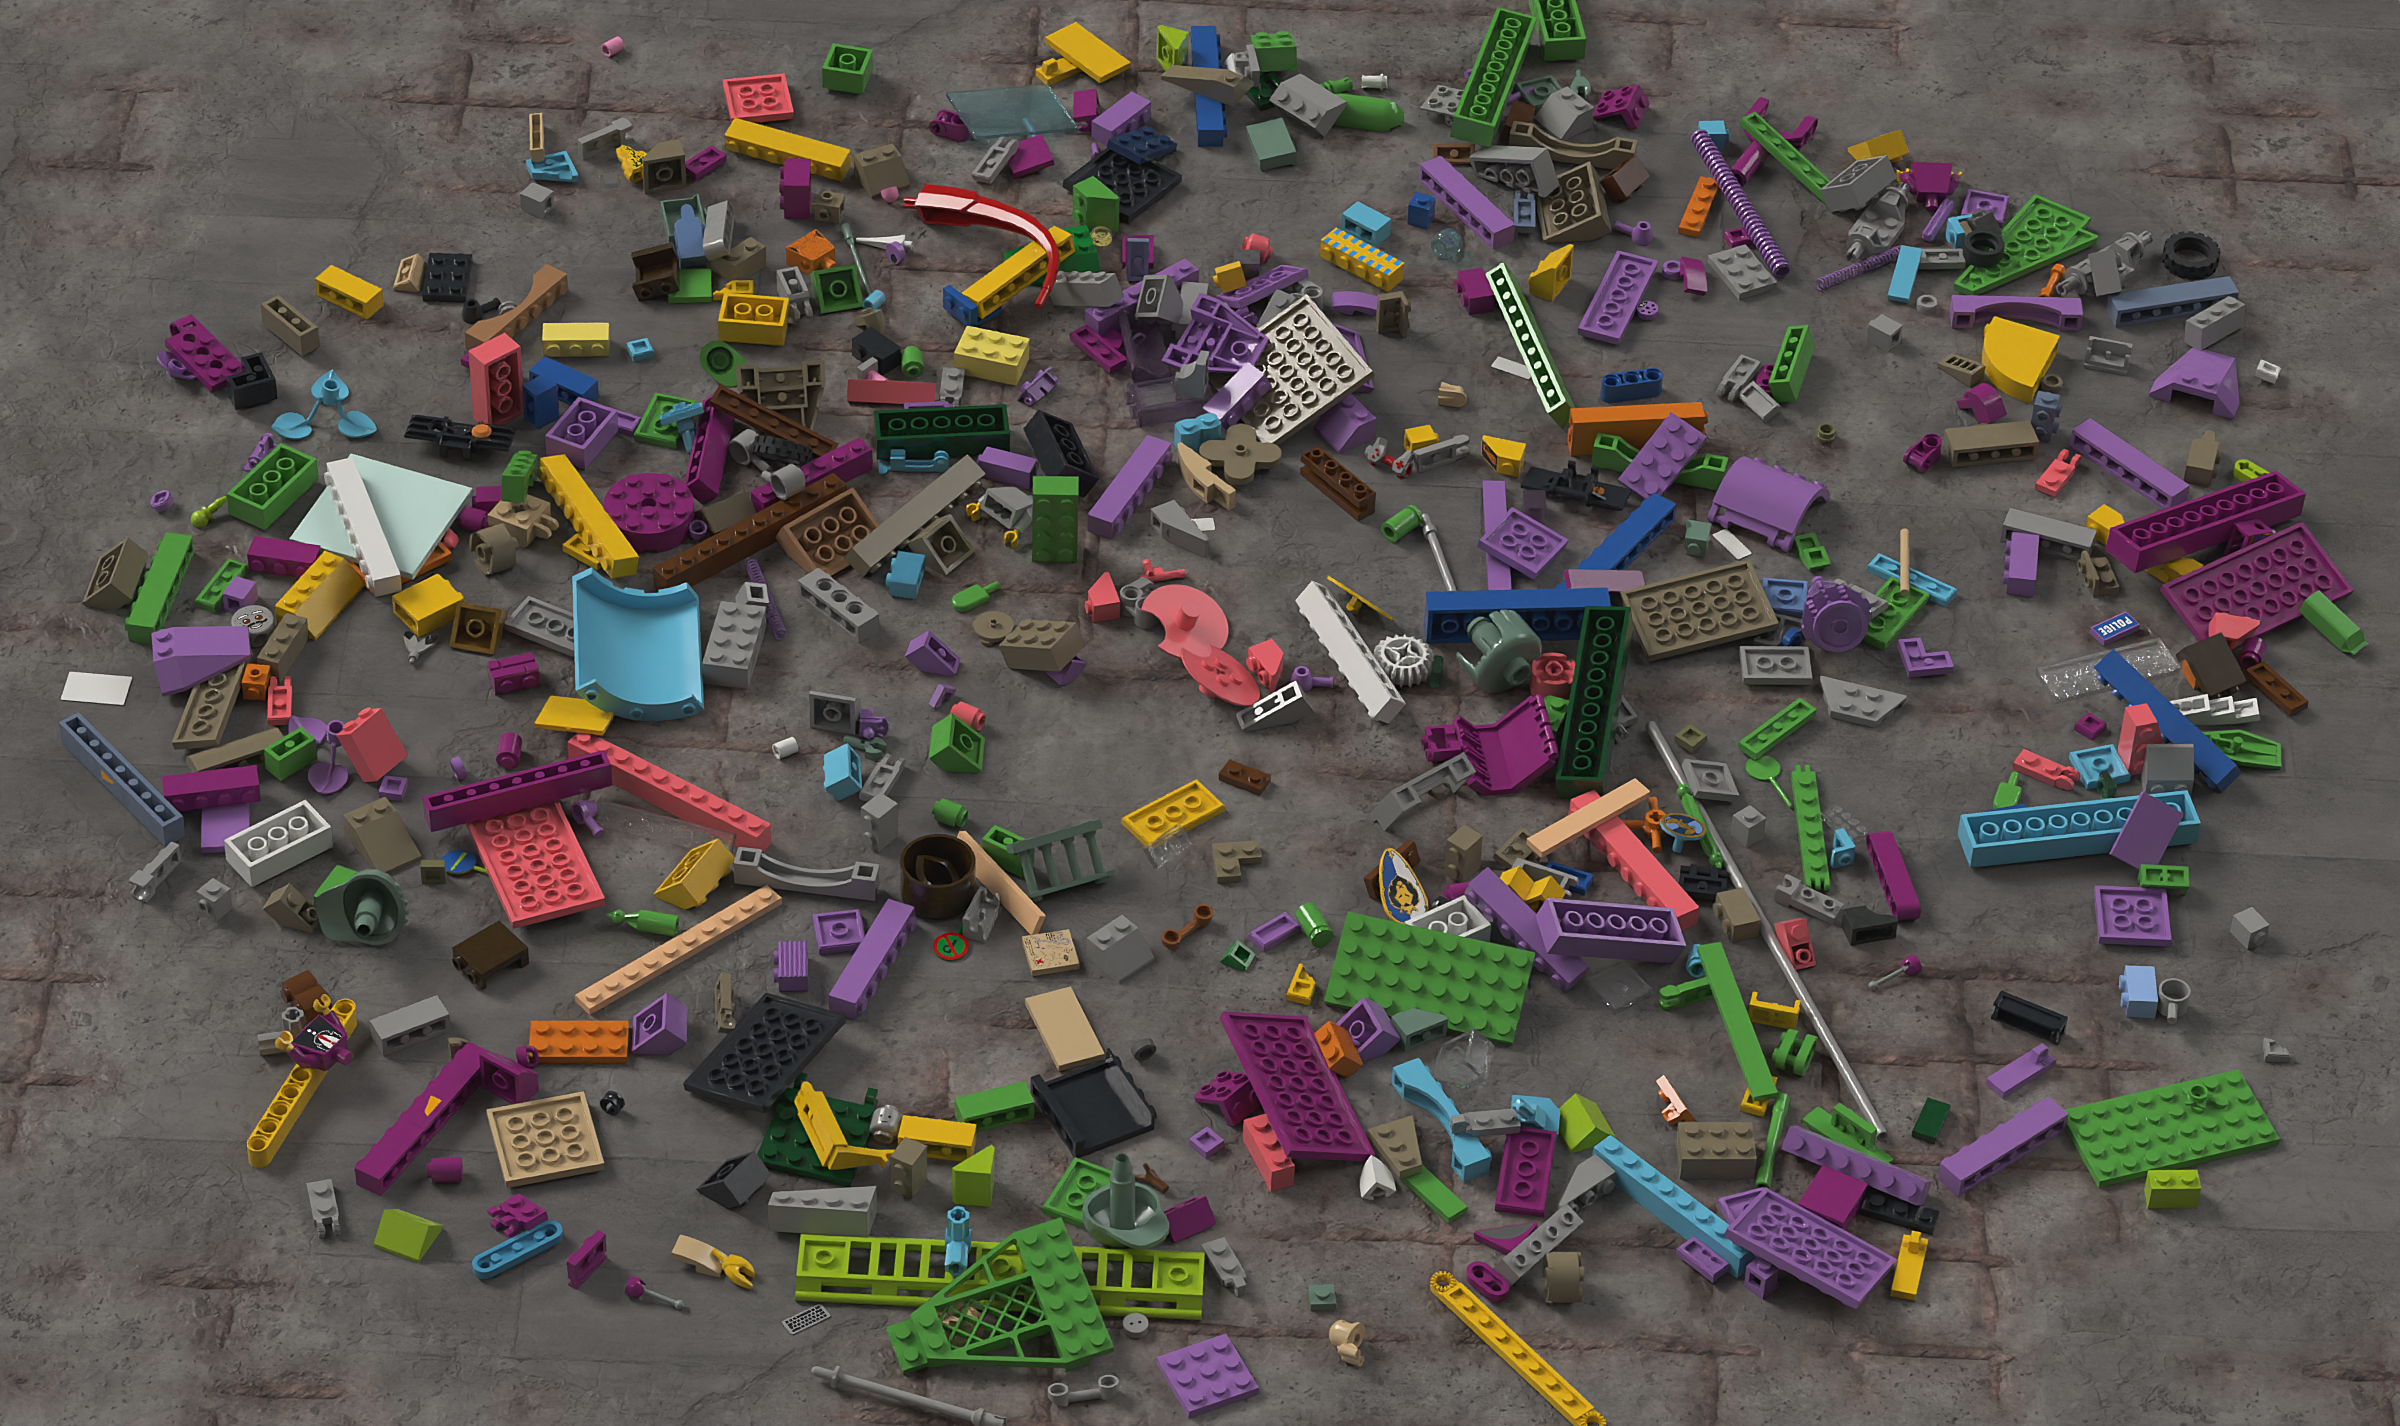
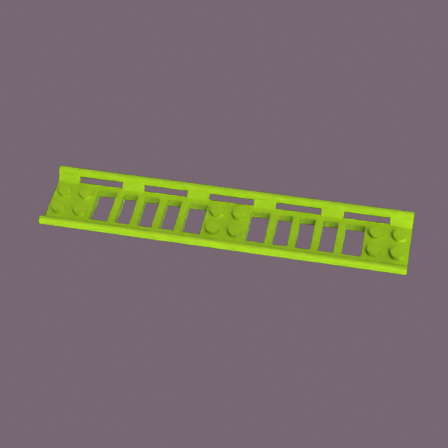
(827, 1258)

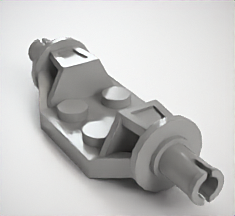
(1878, 224)
(2131, 249)

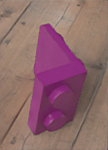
(1628, 101)
(1232, 1094)

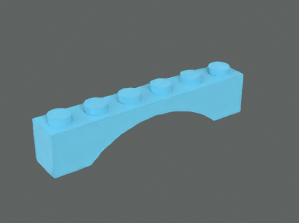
(1418, 1087)

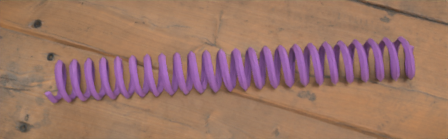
(1839, 272)
(771, 601)

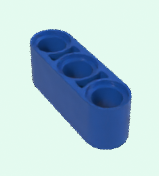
(1631, 385)

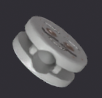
(259, 622)

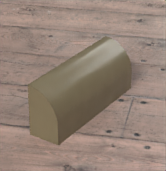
(1991, 444)
(235, 754)

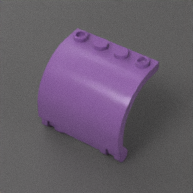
(1765, 500)

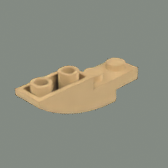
(1202, 482)

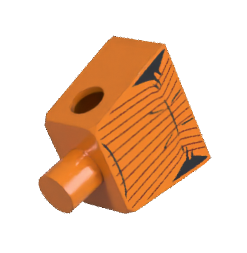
(811, 253)

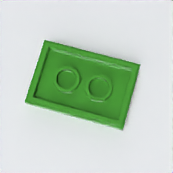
(650, 427)
(1073, 1188)

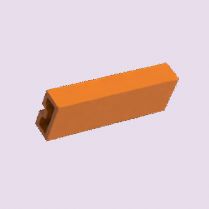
(1631, 423)

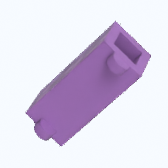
(1008, 467)

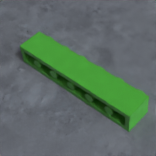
(159, 587)

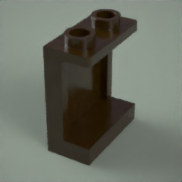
(656, 271)
(2213, 666)
(489, 953)

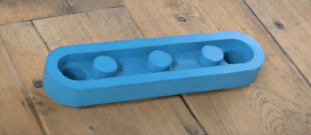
(517, 1249)

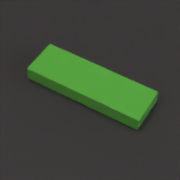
(212, 595)
(1436, 1195)

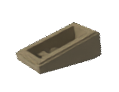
(1967, 371)

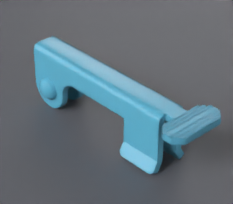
(939, 463)

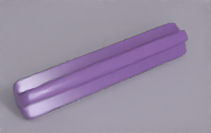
(1937, 220)

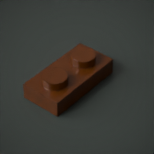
(1244, 777)

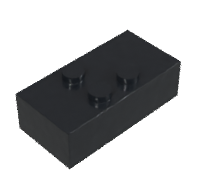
(1060, 450)

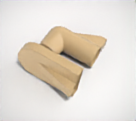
(1451, 395)

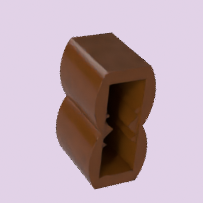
(302, 992)

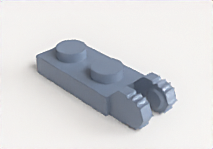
(1524, 213)

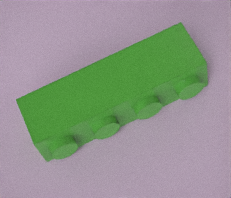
(1792, 363)

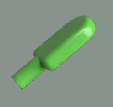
(973, 597)
(2008, 793)

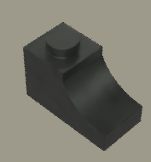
(1866, 926)

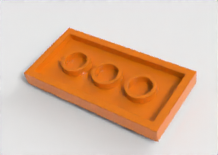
(580, 1041)

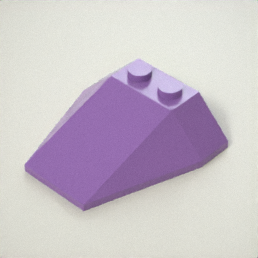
(1222, 333)
(2203, 375)
(195, 654)

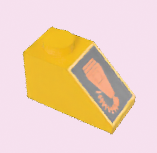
(1503, 455)

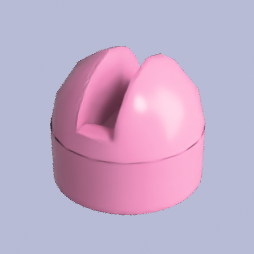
(890, 194)

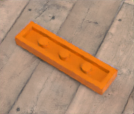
(1699, 207)

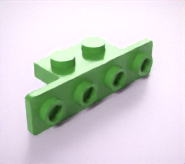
(1847, 1129)

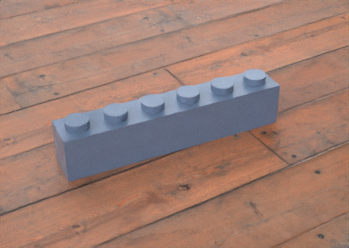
(2168, 301)

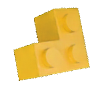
(1532, 892)

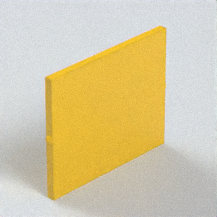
(573, 716)

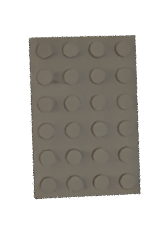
(1699, 610)

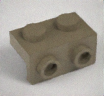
(1393, 313)

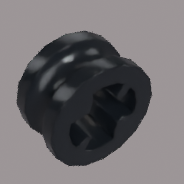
(612, 1103)

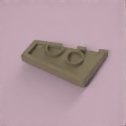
(1398, 1146)

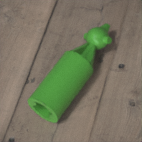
(648, 921)

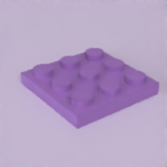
(1523, 543)
(2132, 915)
(1207, 1375)

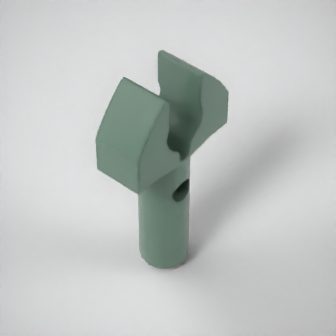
(873, 749)

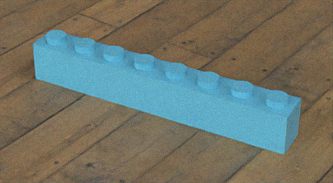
(1671, 1203)

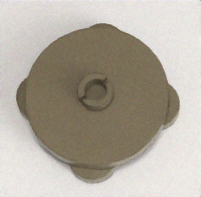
(992, 627)

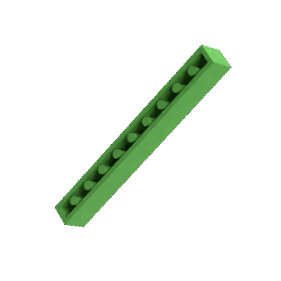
(1531, 343)

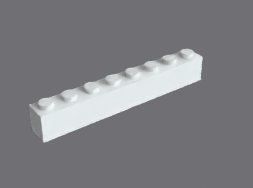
(363, 527)
(1350, 652)

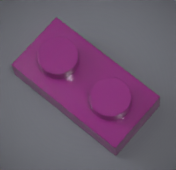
(704, 162)

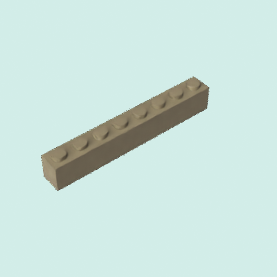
(914, 516)

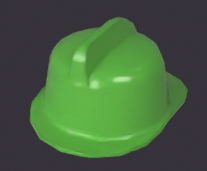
(720, 362)

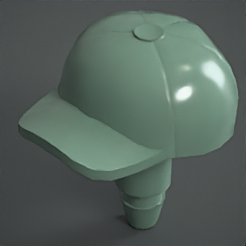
(363, 906)
(1125, 1211)

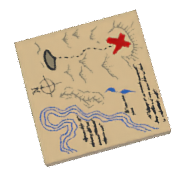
(1050, 952)

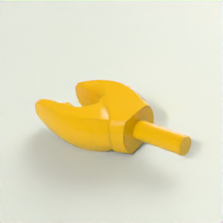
(733, 1266)

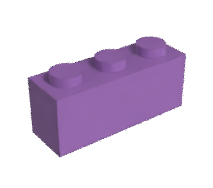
(1121, 118)
(1238, 395)
(2021, 564)

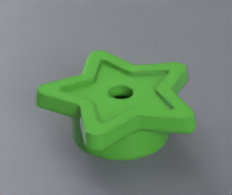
(2194, 1091)

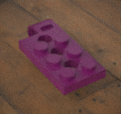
(204, 342)

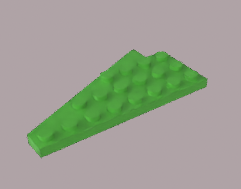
(2032, 239)

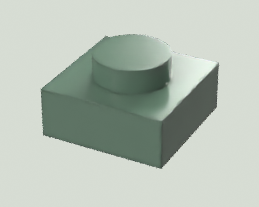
(1322, 1297)

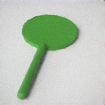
(1766, 769)

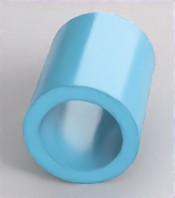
(874, 300)

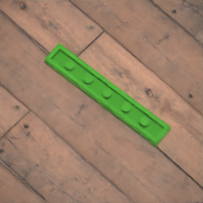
(1785, 153)

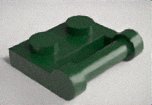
(1261, 95)

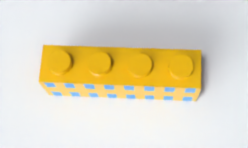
(1362, 259)

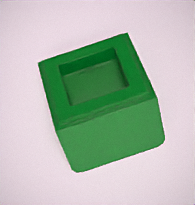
(1238, 956)

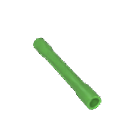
(1779, 1113)

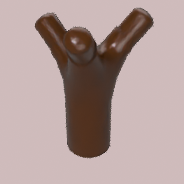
(1153, 1179)

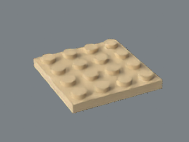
(545, 1139)

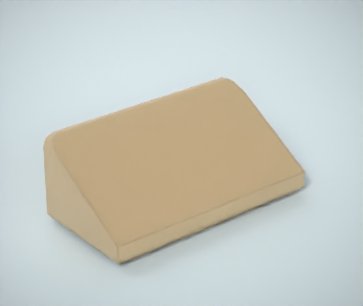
(410, 274)

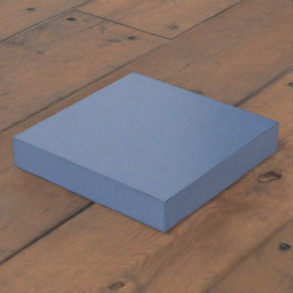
(1786, 596)

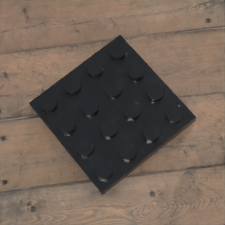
(1133, 183)

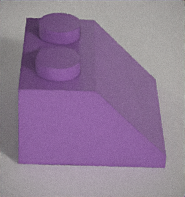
(1346, 425)
(660, 1027)
(1370, 1029)

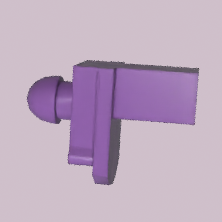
(871, 725)

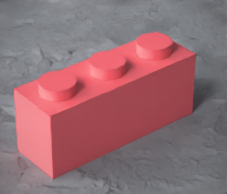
(1268, 1153)

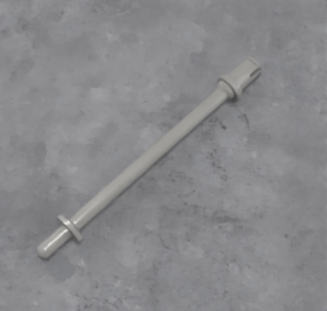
(978, 1417)

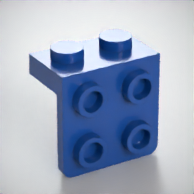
(963, 308)

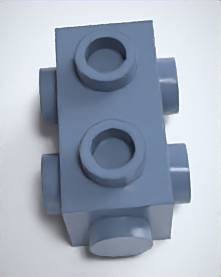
(2044, 415)

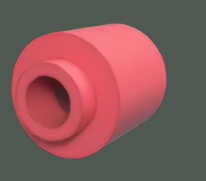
(970, 715)

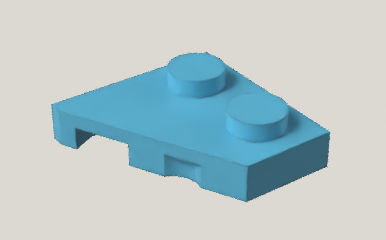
(554, 168)

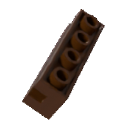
(1338, 483)

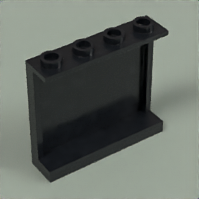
(1094, 1106)

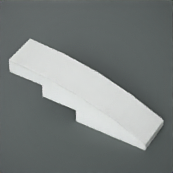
(2217, 711)

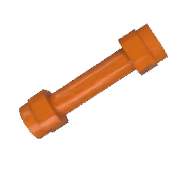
(2056, 274)

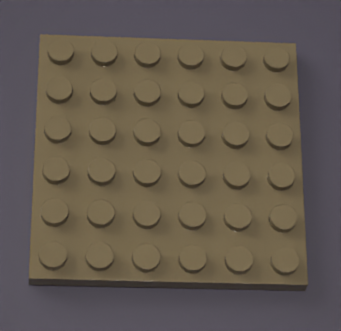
(1307, 368)

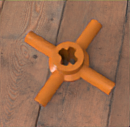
(1650, 825)

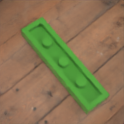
(1777, 728)

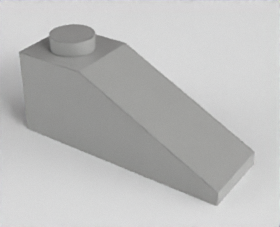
(1277, 709)

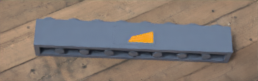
(121, 779)

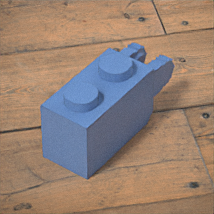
(689, 238)

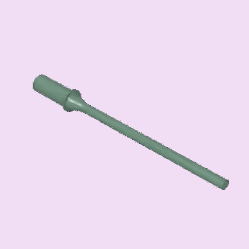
(850, 240)

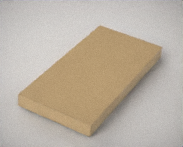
(1064, 1029)

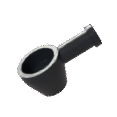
(473, 311)

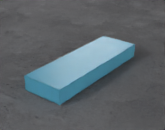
(1904, 274)

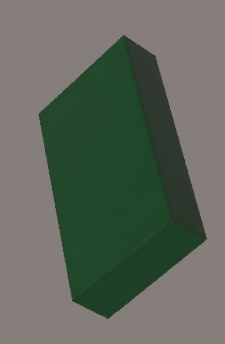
(1931, 1120)

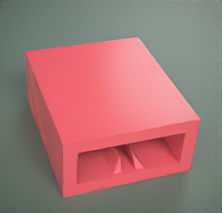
(371, 744)

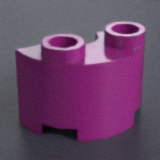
(1440, 743)

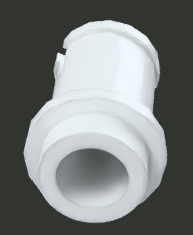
(1374, 82)

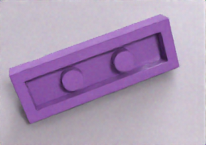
(2021, 1071)

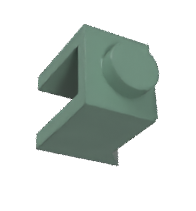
(1697, 538)

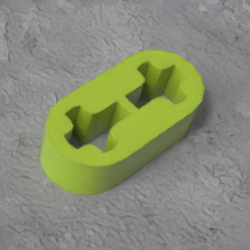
(2247, 470)

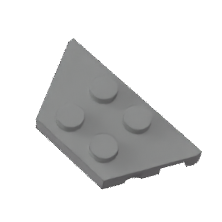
(1859, 702)

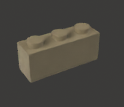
(290, 325)
(284, 645)

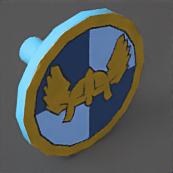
(1682, 828)

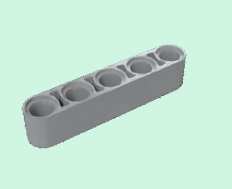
(718, 230)

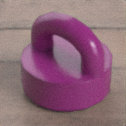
(521, 1055)

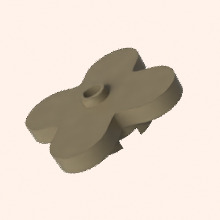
(1240, 454)

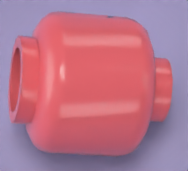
(1258, 242)

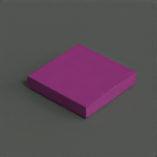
(1030, 156)

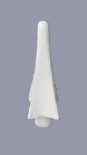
(882, 242)

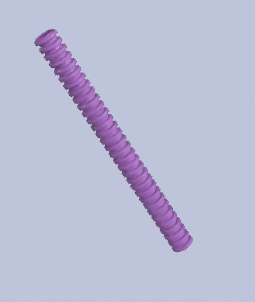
(1740, 203)

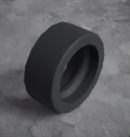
(1982, 258)

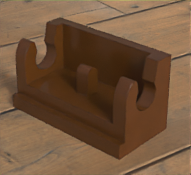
(1519, 112)

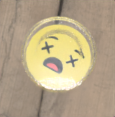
(1101, 236)

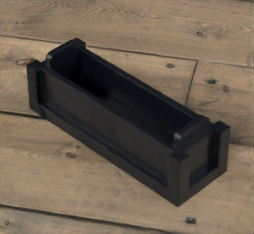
(2029, 1017)

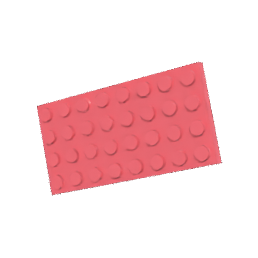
(536, 864)

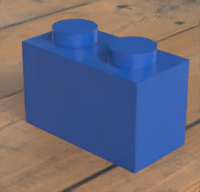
(540, 401)

